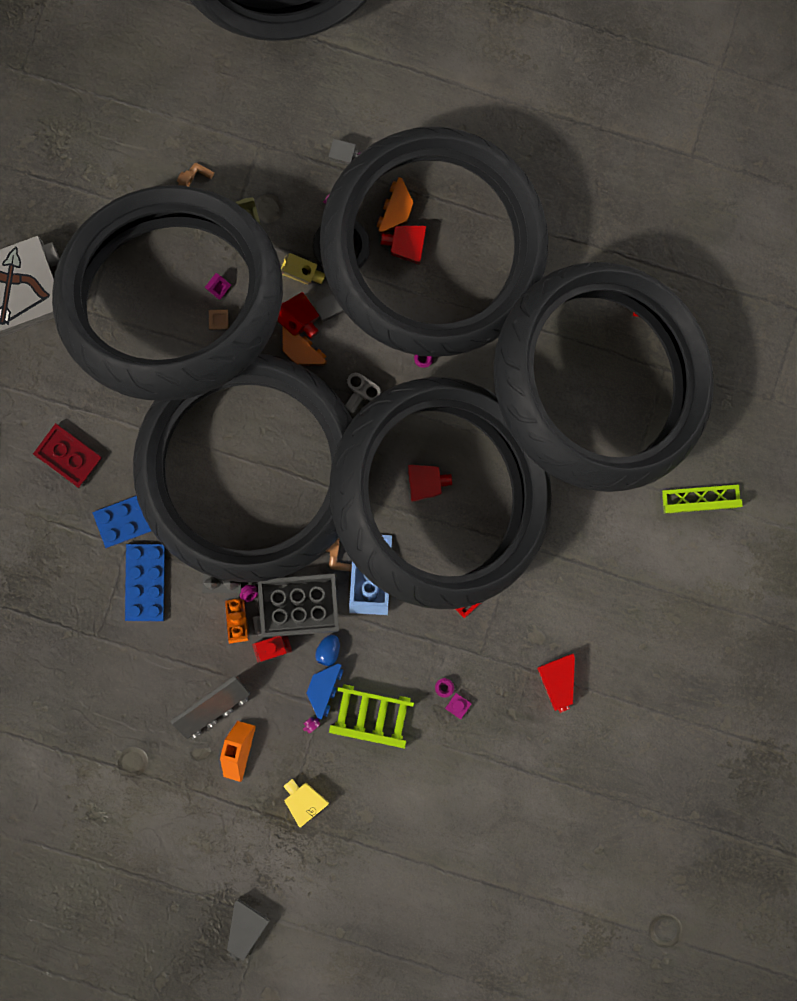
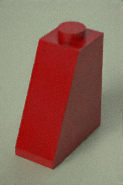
(559, 681)

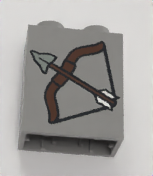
(26, 284)

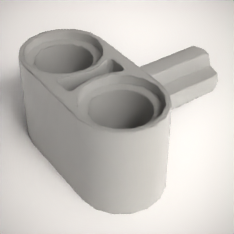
(359, 392)

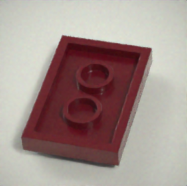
(67, 455)

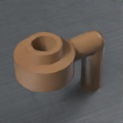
(186, 178)
(333, 564)

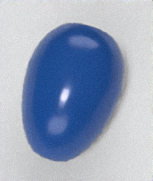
(328, 650)

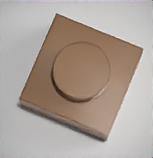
(218, 320)

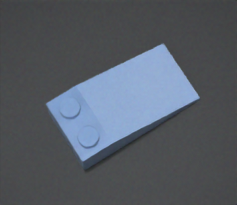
(366, 596)

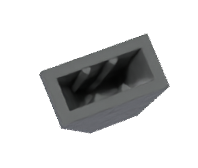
(245, 929)

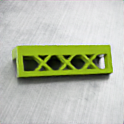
(702, 506)

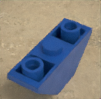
(322, 689)

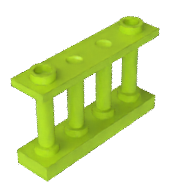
(359, 731)

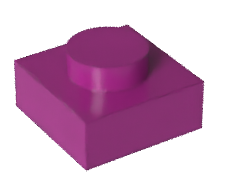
(217, 286)
(458, 706)

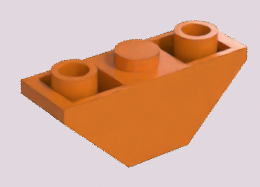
(397, 208)
(300, 350)
(237, 621)
(236, 750)

